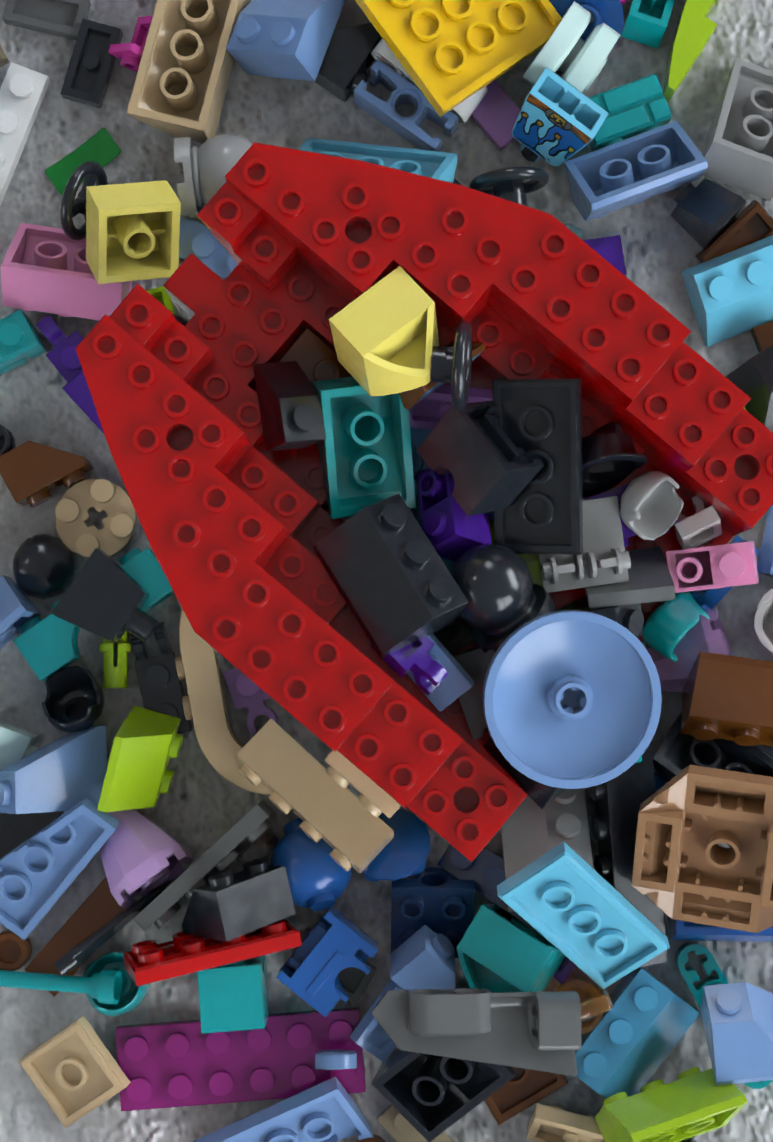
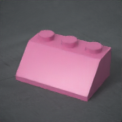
(52, 276)

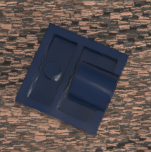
(431, 901)

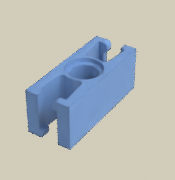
(403, 92)

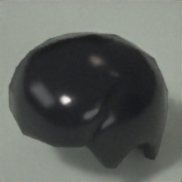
(43, 566)
(73, 699)

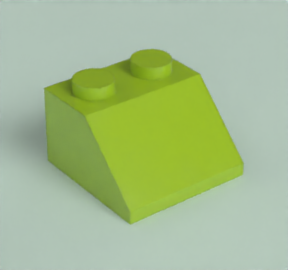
(140, 761)

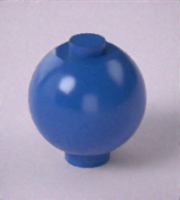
(311, 871)

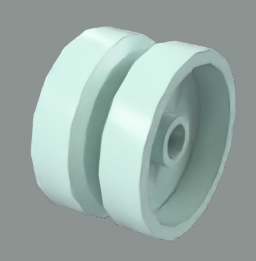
(570, 55)

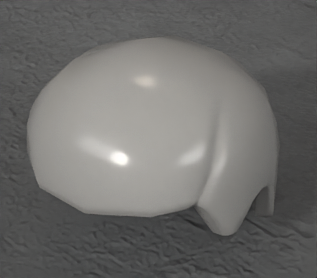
(650, 504)

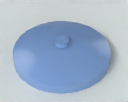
(572, 699)

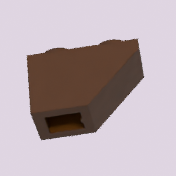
(37, 469)

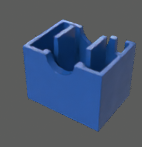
(324, 952)

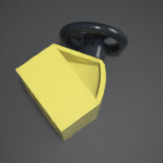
(127, 228)
(393, 341)

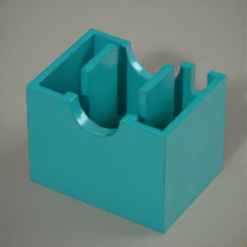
(234, 996)

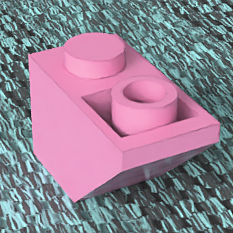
(713, 566)

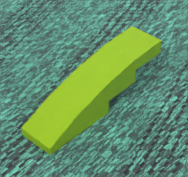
(689, 40)

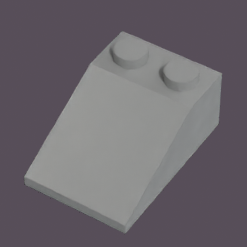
(742, 132)

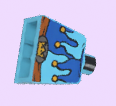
(556, 120)

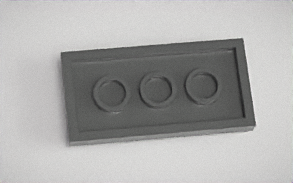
(217, 856)

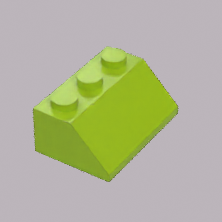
(670, 1110)

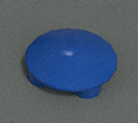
(404, 853)

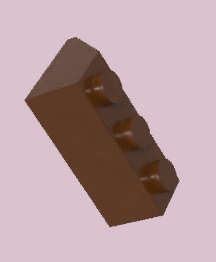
(729, 700)

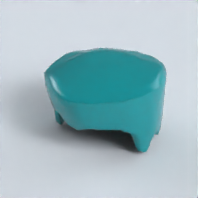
(671, 622)
(131, 994)

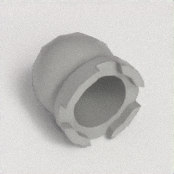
(205, 168)

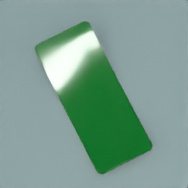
(98, 148)

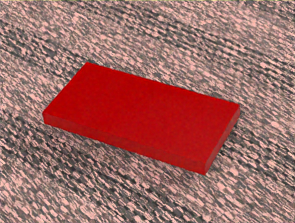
(191, 953)

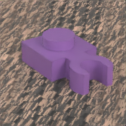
(249, 695)

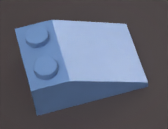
(284, 37)

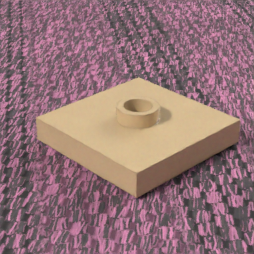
(74, 1071)

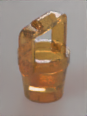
(592, 1002)

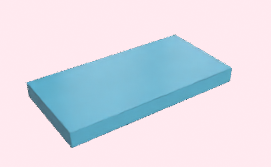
(582, 915)

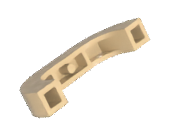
(208, 706)

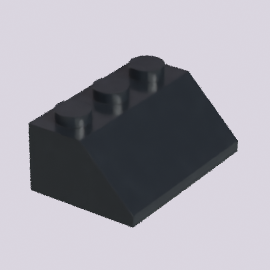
(390, 575)

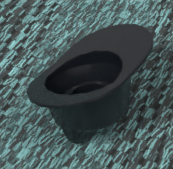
(608, 458)

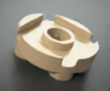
(74, 511)

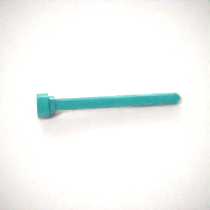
(103, 986)

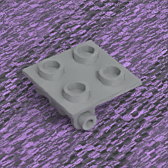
(603, 553)

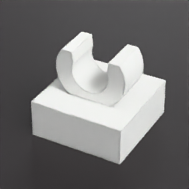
(699, 527)

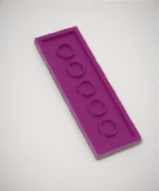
(181, 1067)

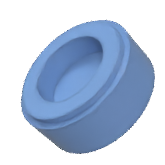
(335, 1059)

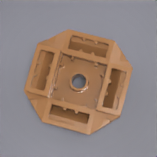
(679, 851)

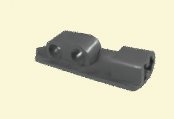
(481, 1026)

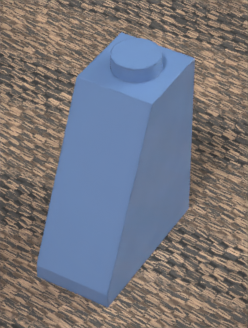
(56, 774)

